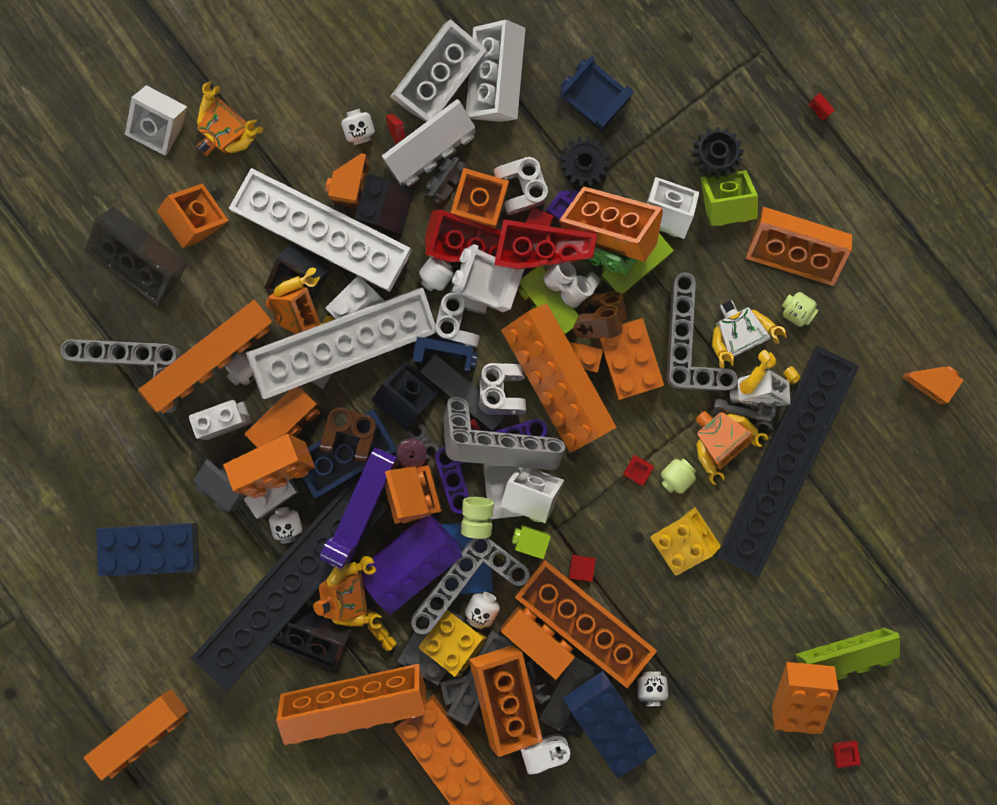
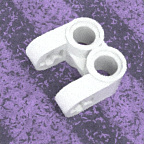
(513, 170)
(573, 288)
(455, 317)
(504, 405)
(544, 754)

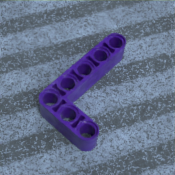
(454, 466)
(342, 546)

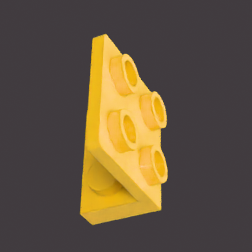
(686, 542)
(452, 644)

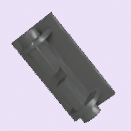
(449, 171)

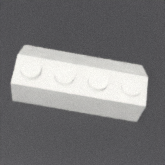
(438, 72)
(497, 75)
(429, 144)

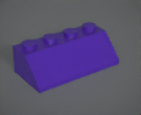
(411, 563)

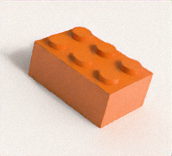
(631, 361)
(285, 417)
(269, 466)
(538, 641)
(804, 698)

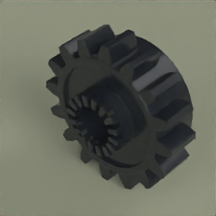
(722, 141)
(590, 151)

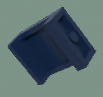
(595, 93)
(426, 345)

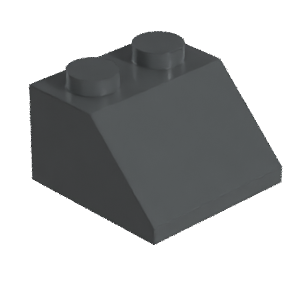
(214, 482)

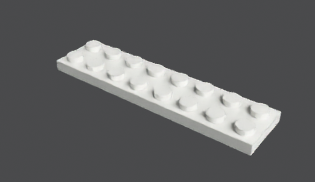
(320, 229)
(341, 343)

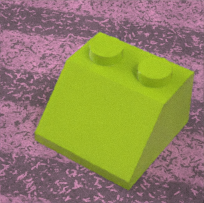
(730, 198)

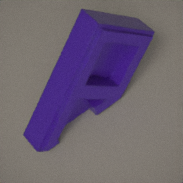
(561, 203)

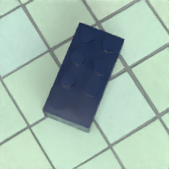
(340, 466)
(148, 549)
(610, 724)

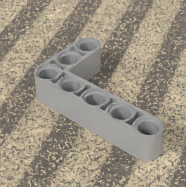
(685, 343)
(132, 355)
(494, 447)
(463, 577)

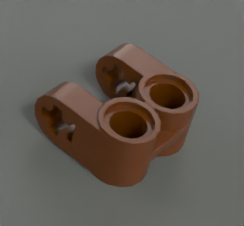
(604, 319)
(351, 428)

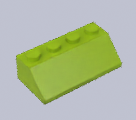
(855, 652)

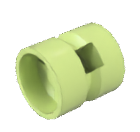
(477, 520)

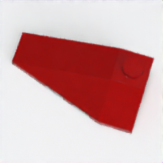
(450, 234)
(535, 245)

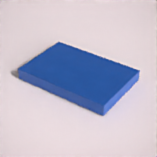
(482, 578)

